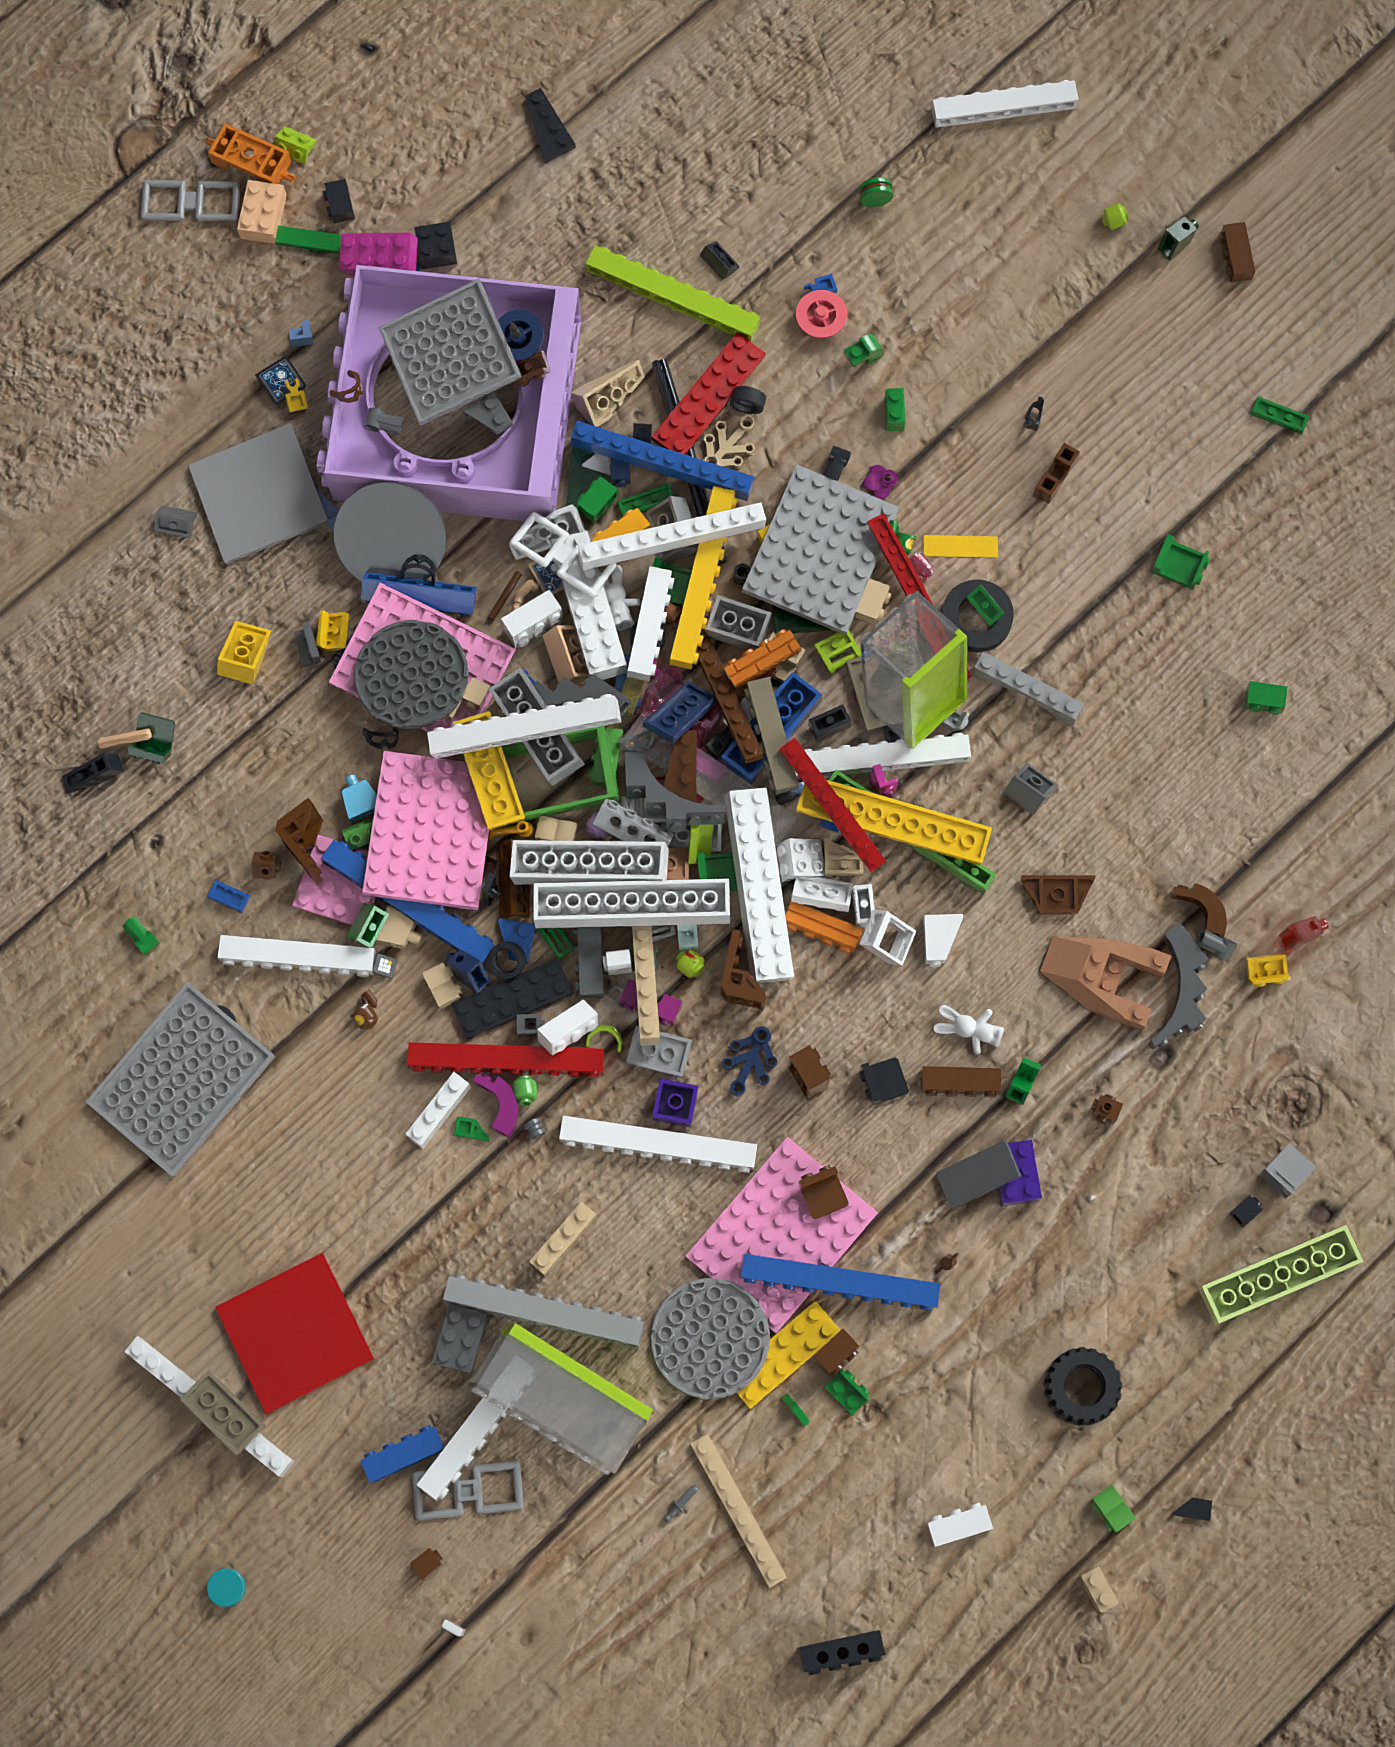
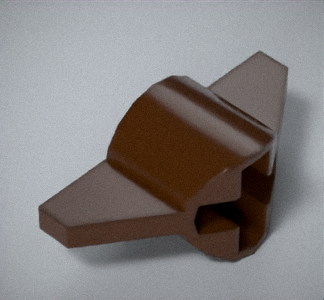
(947, 1262)

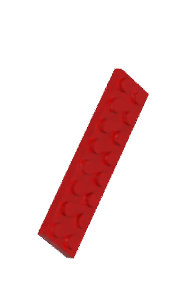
(708, 395)

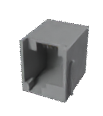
(1287, 1171)

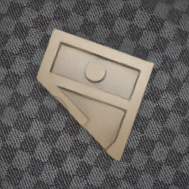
(841, 860)

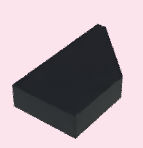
(1195, 1509)

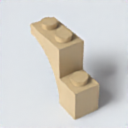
(473, 697)

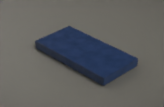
(680, 712)

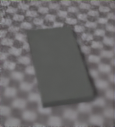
(978, 1174)

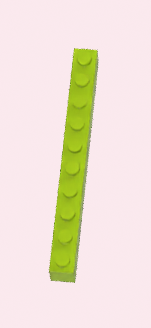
(672, 293)

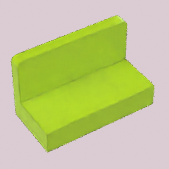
(699, 841)

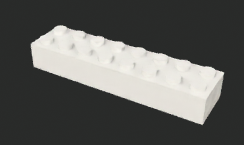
(592, 619)
(587, 861)

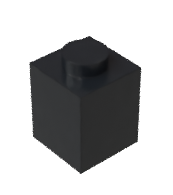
(1246, 1210)

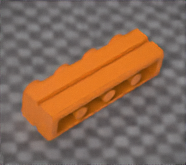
(762, 659)
(823, 926)

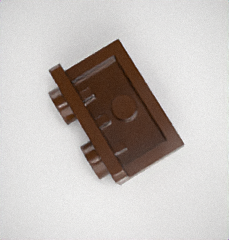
(532, 368)

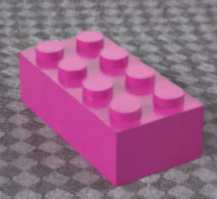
(378, 250)

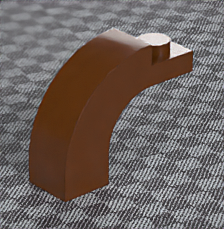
(1209, 904)

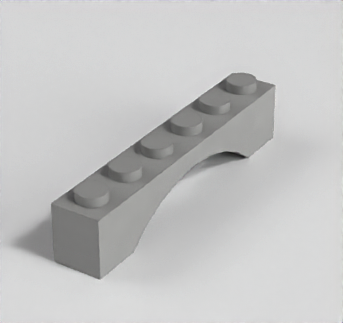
(999, 673)

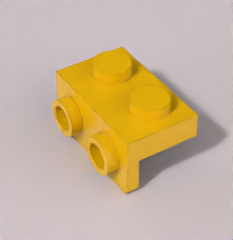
(332, 631)
(1267, 970)

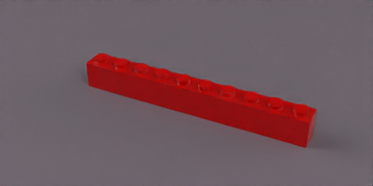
(504, 1059)

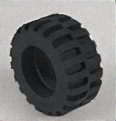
(1108, 1377)

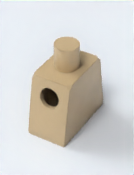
(398, 930)

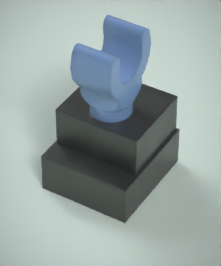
(788, 796)

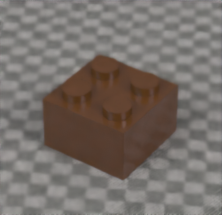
(836, 1352)

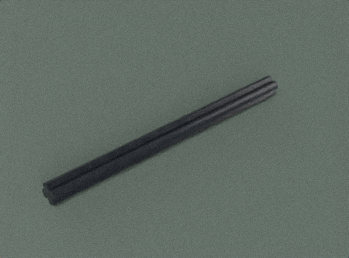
(670, 401)

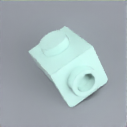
(687, 937)

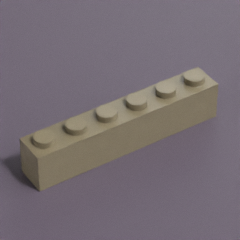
(771, 734)

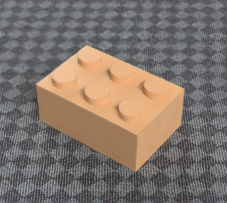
(261, 211)

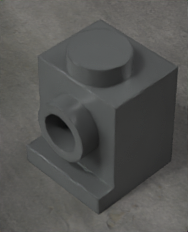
(524, 1020)

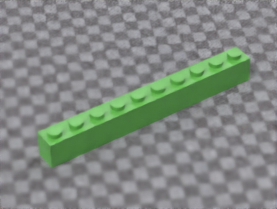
(970, 873)

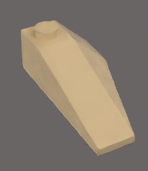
(603, 395)

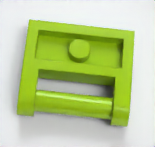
(834, 646)

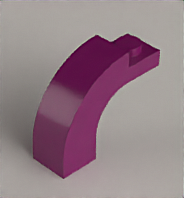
(508, 1114)

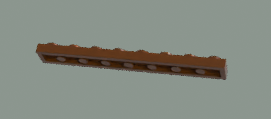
(728, 702)

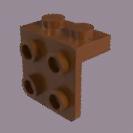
(823, 1192)

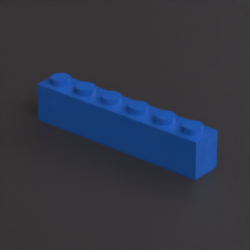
(437, 595)

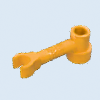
(526, 833)

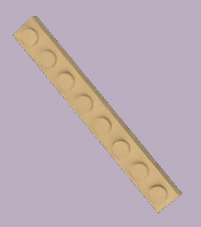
(738, 1510)

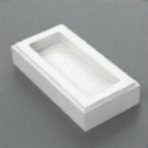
(453, 1628)

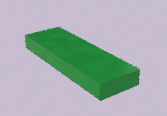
(1279, 415)
(645, 500)

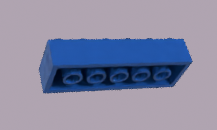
(795, 703)

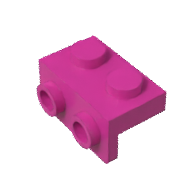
(879, 783)

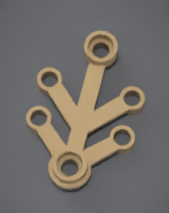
(727, 447)

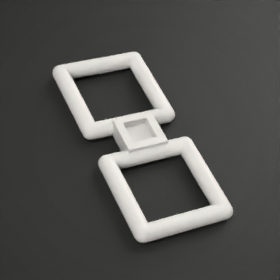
(558, 553)

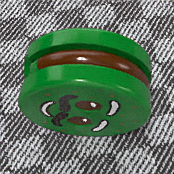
(876, 192)

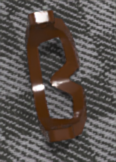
(341, 395)

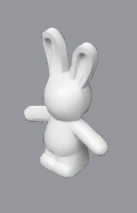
(618, 604)
(967, 1027)

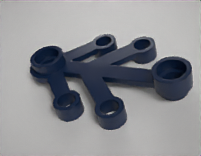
(751, 1057)

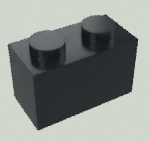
(339, 201)
(829, 723)

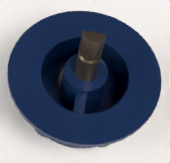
(522, 332)

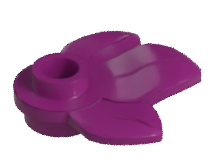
(877, 483)

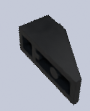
(93, 772)

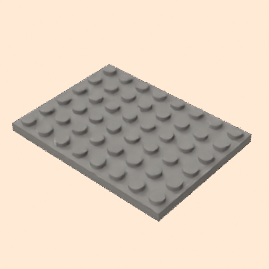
(818, 550)
(180, 1079)

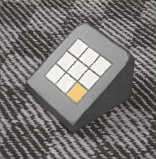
(384, 966)

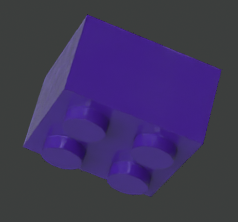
(675, 1103)

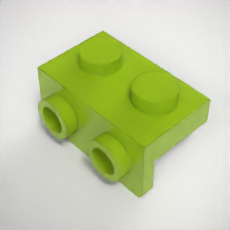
(296, 143)

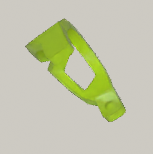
(609, 1028)

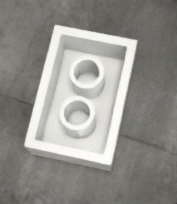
(532, 619)

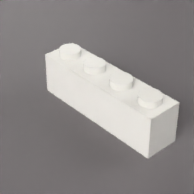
(438, 1110)

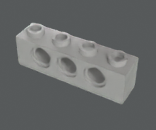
(623, 830)

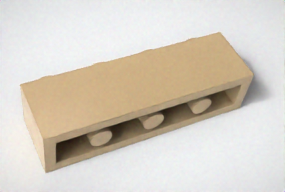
(563, 1239)

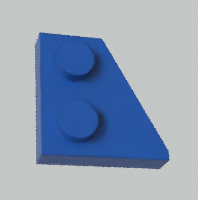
(519, 933)

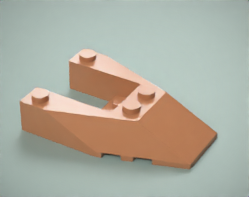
(1092, 970)

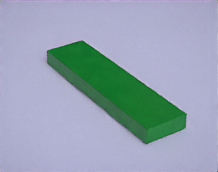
(308, 239)

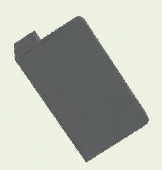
(174, 521)

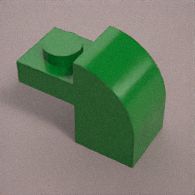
(867, 350)
(1023, 1081)

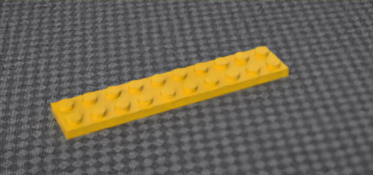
(906, 823)

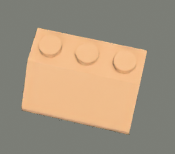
(566, 654)

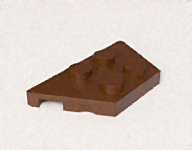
(1057, 892)

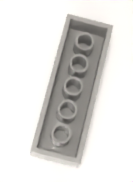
(553, 753)

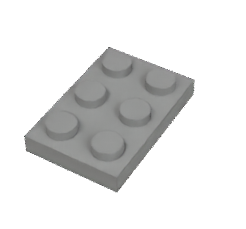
(666, 1058)

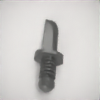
(678, 1506)

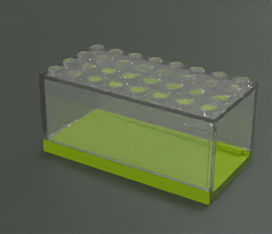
(914, 669)
(560, 1399)

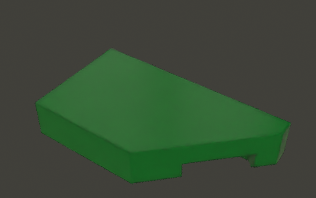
(469, 1129)
(796, 1410)

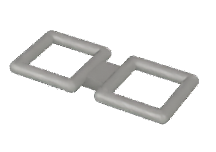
(190, 200)
(471, 1490)

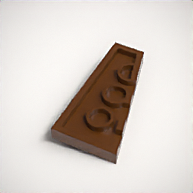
(682, 768)

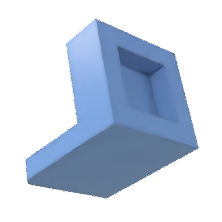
(301, 336)

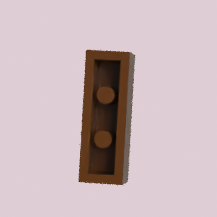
(1237, 252)

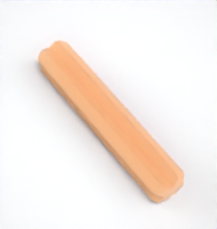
(124, 738)

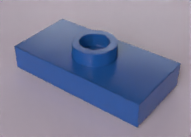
(228, 896)

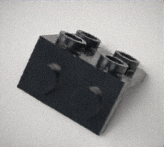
(883, 1081)

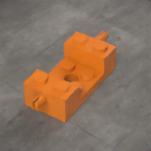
(267, 163)

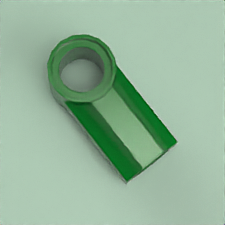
(143, 939)

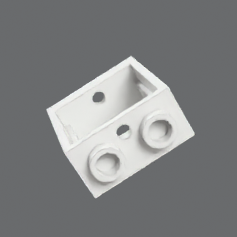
(874, 934)

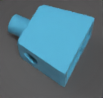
(358, 799)

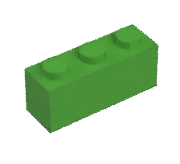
(596, 773)

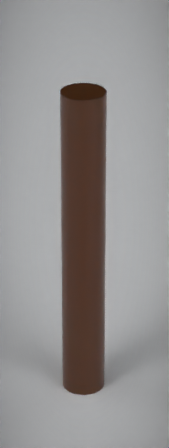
(504, 596)

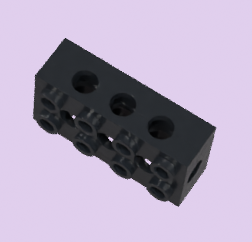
(874, 1652)

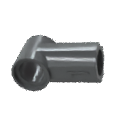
(378, 420)
(1221, 947)

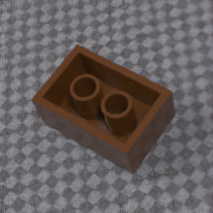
(809, 1072)

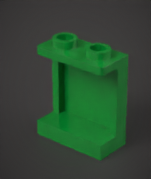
(1180, 563)
(681, 581)
(717, 867)

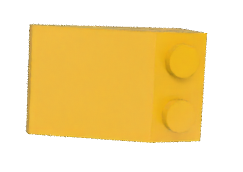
(243, 652)

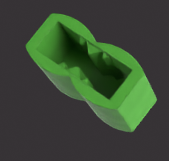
(1113, 1509)

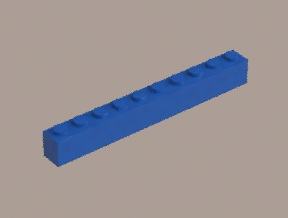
(660, 460)
(425, 915)
(839, 1280)

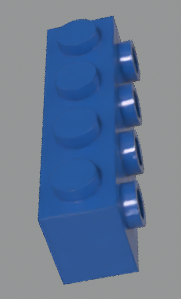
(403, 1454)

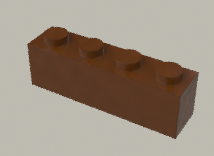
(961, 1081)

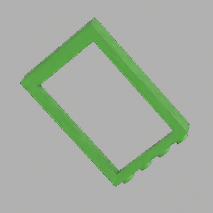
(602, 736)

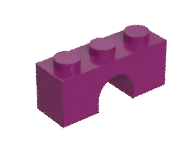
(667, 1009)

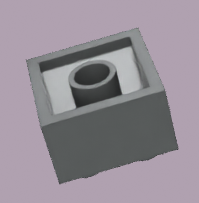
(1030, 788)

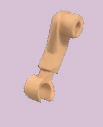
(528, 586)

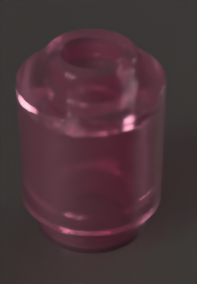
(922, 566)

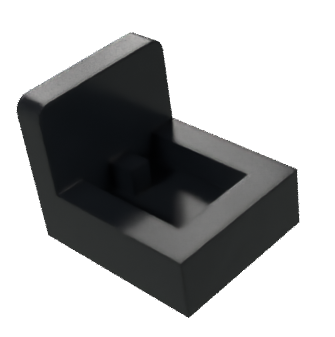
(642, 432)

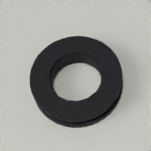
(983, 640)

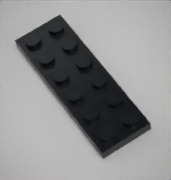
(511, 998)

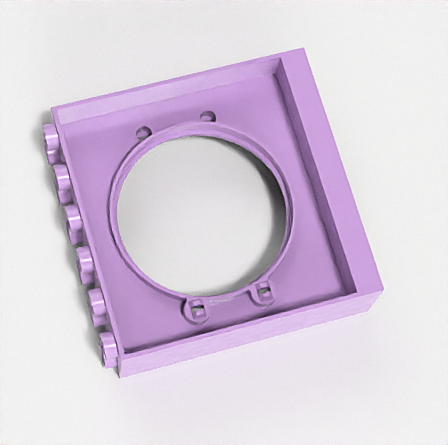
(503, 480)

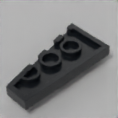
(549, 129)

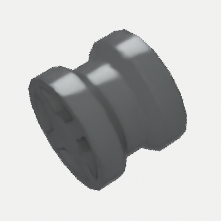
(534, 1129)

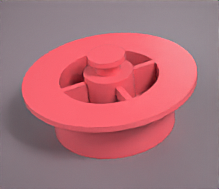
(821, 314)

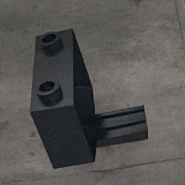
(489, 892)

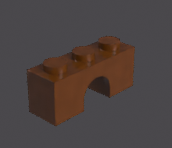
(1057, 473)

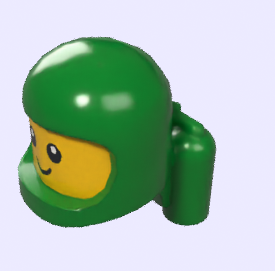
(905, 539)

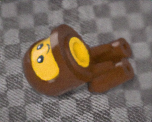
(366, 1016)

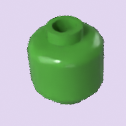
(524, 1090)

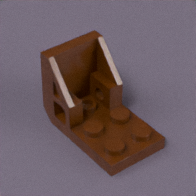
(298, 825)
(747, 990)

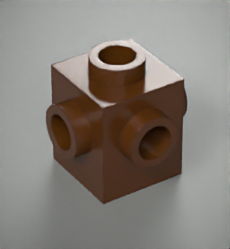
(265, 865)
(1110, 1103)

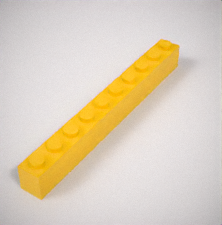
(700, 587)

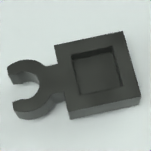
(719, 743)

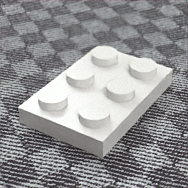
(822, 893)

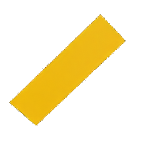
(961, 546)

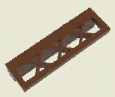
(509, 894)

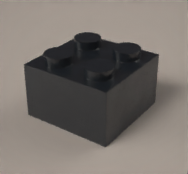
(435, 245)

